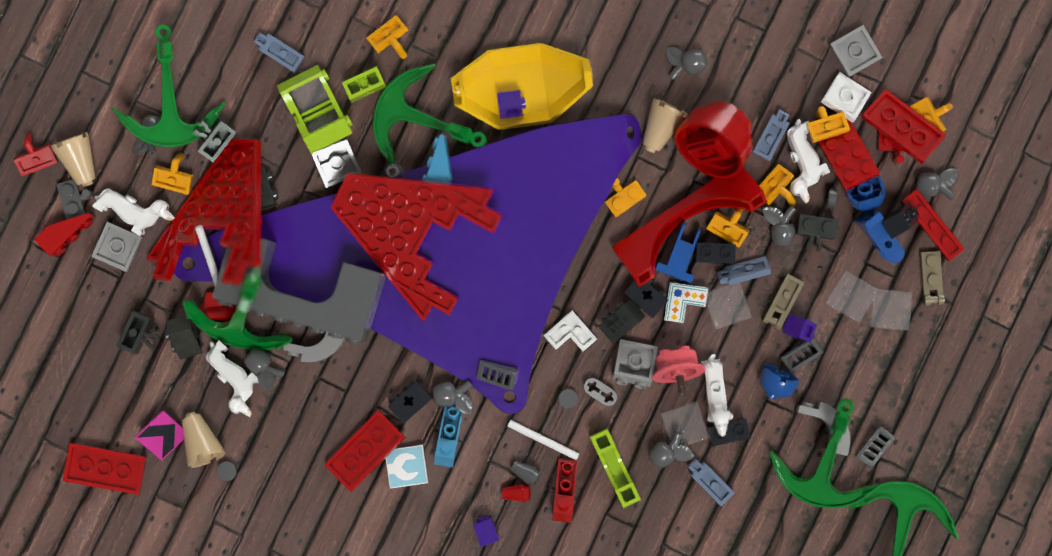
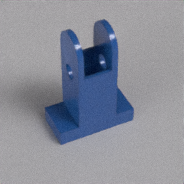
(872, 227)
(679, 258)

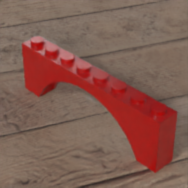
(640, 249)

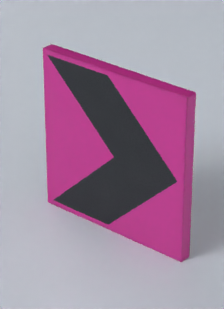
(161, 435)

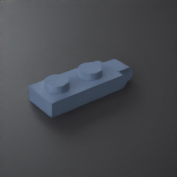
(279, 51)
(771, 135)
(744, 271)
(710, 482)

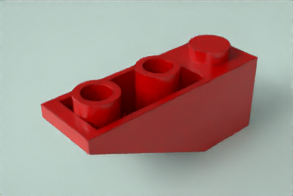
(57, 236)
(564, 490)

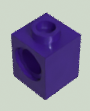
(510, 104)
(799, 328)
(485, 530)

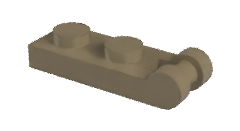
(931, 277)
(783, 301)

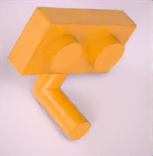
(387, 35)
(927, 110)
(827, 126)
(172, 178)
(776, 183)
(625, 197)
(728, 227)

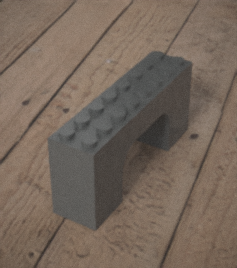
(344, 314)

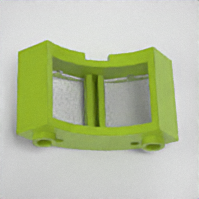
(317, 108)

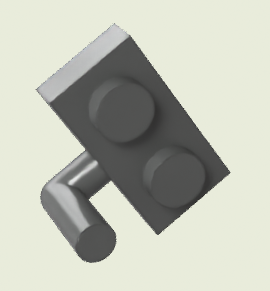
(72, 199)

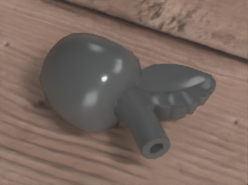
(690, 61)
(141, 147)
(930, 183)
(781, 231)
(258, 363)
(446, 395)
(665, 454)

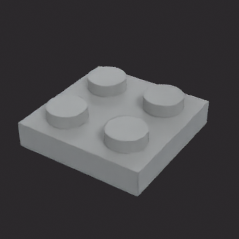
(855, 51)
(117, 246)

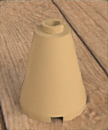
(661, 124)
(77, 158)
(199, 441)

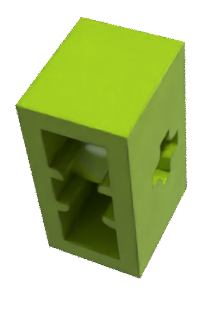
(364, 84)

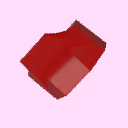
(216, 311)

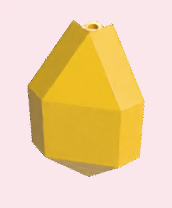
(543, 74)

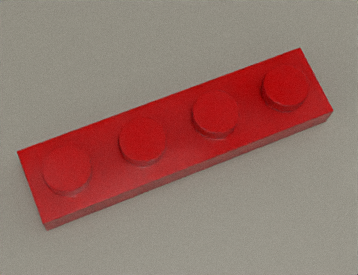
(934, 226)

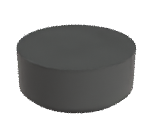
(832, 197)
(568, 398)
(227, 471)

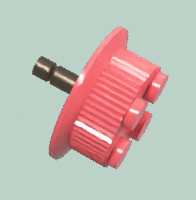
(677, 367)

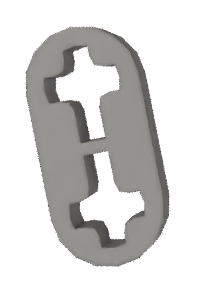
(597, 395)

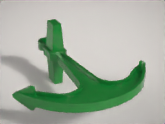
(393, 108)
(170, 129)
(234, 331)
(818, 489)
(908, 500)

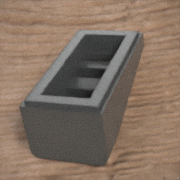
(819, 350)
(498, 368)
(874, 436)

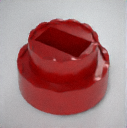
(715, 139)

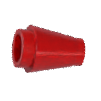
(517, 493)

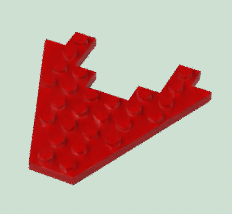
(224, 200)
(393, 219)

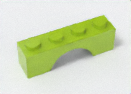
(615, 468)

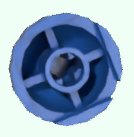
(867, 195)
(777, 382)

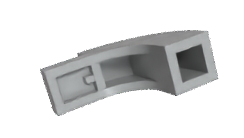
(318, 352)
(826, 414)

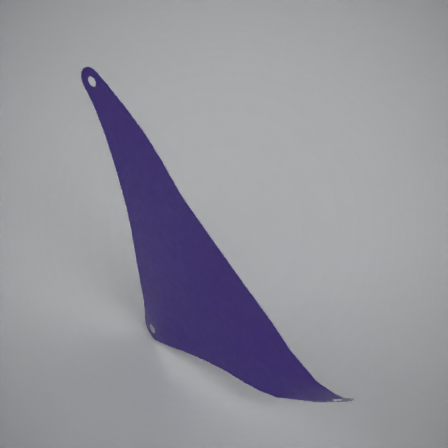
(505, 280)

